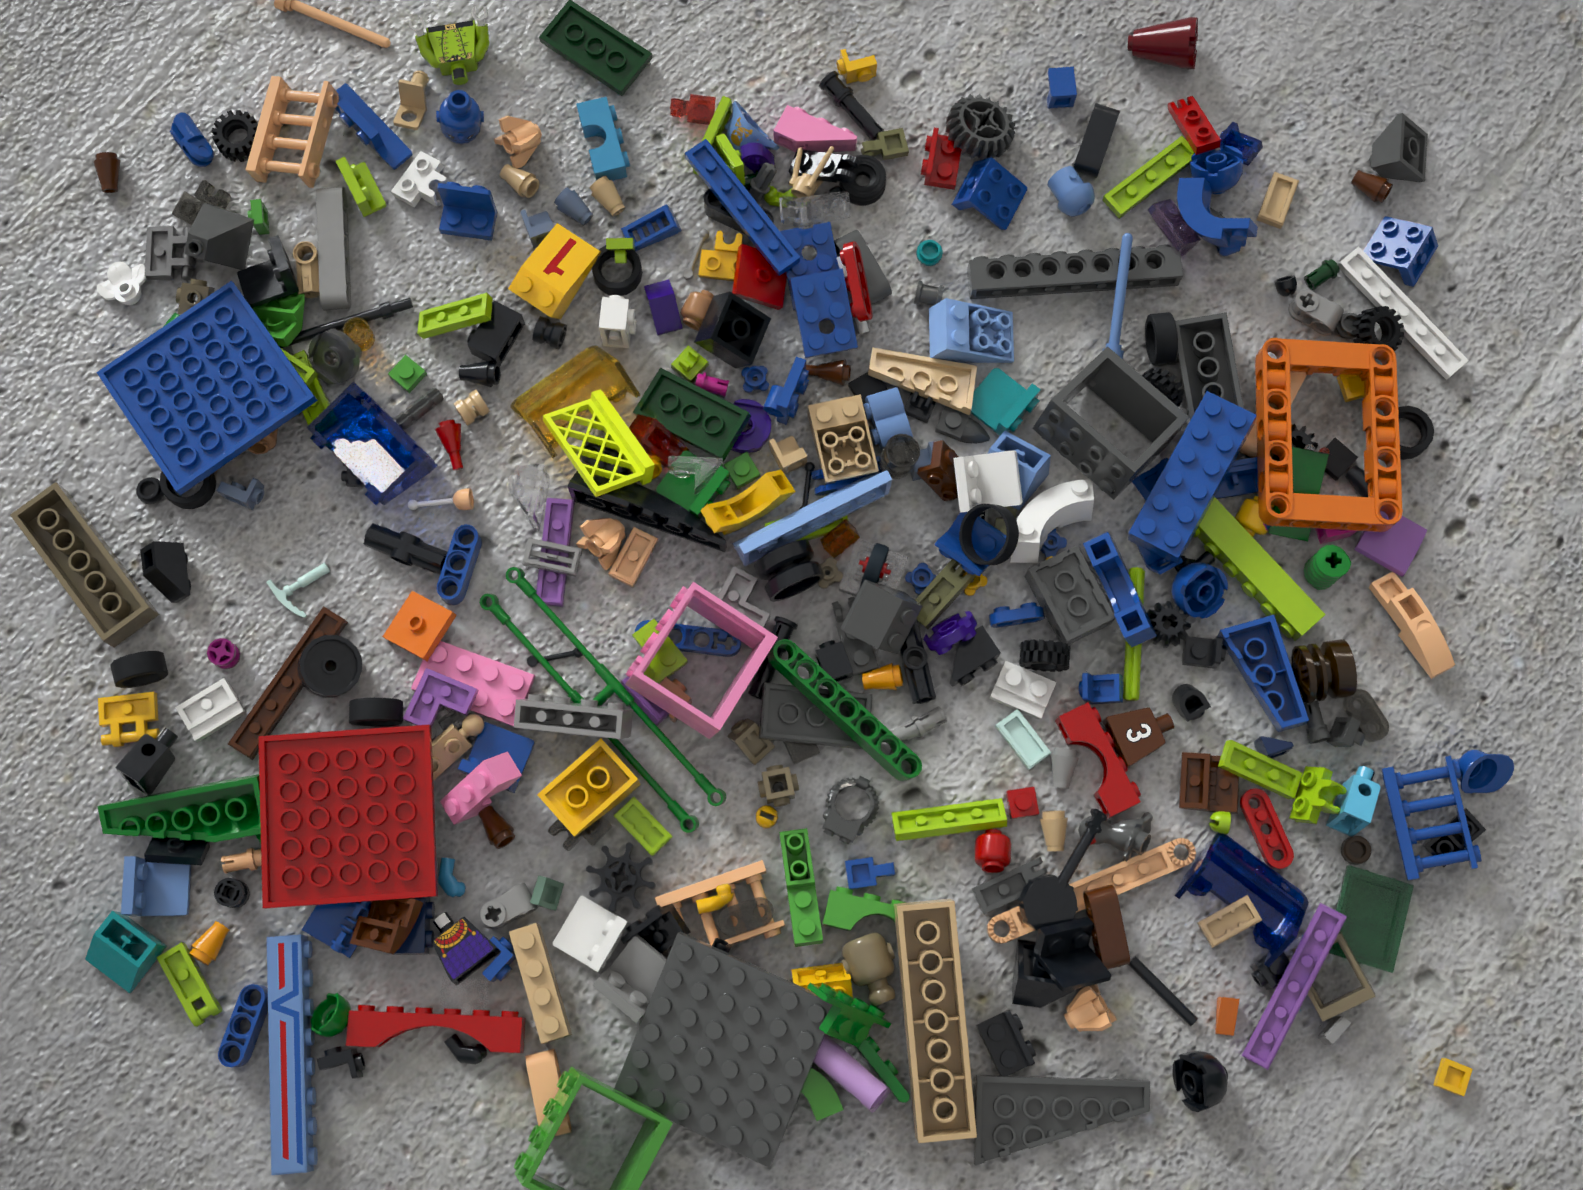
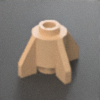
(519, 139)
(602, 539)
(1089, 1011)

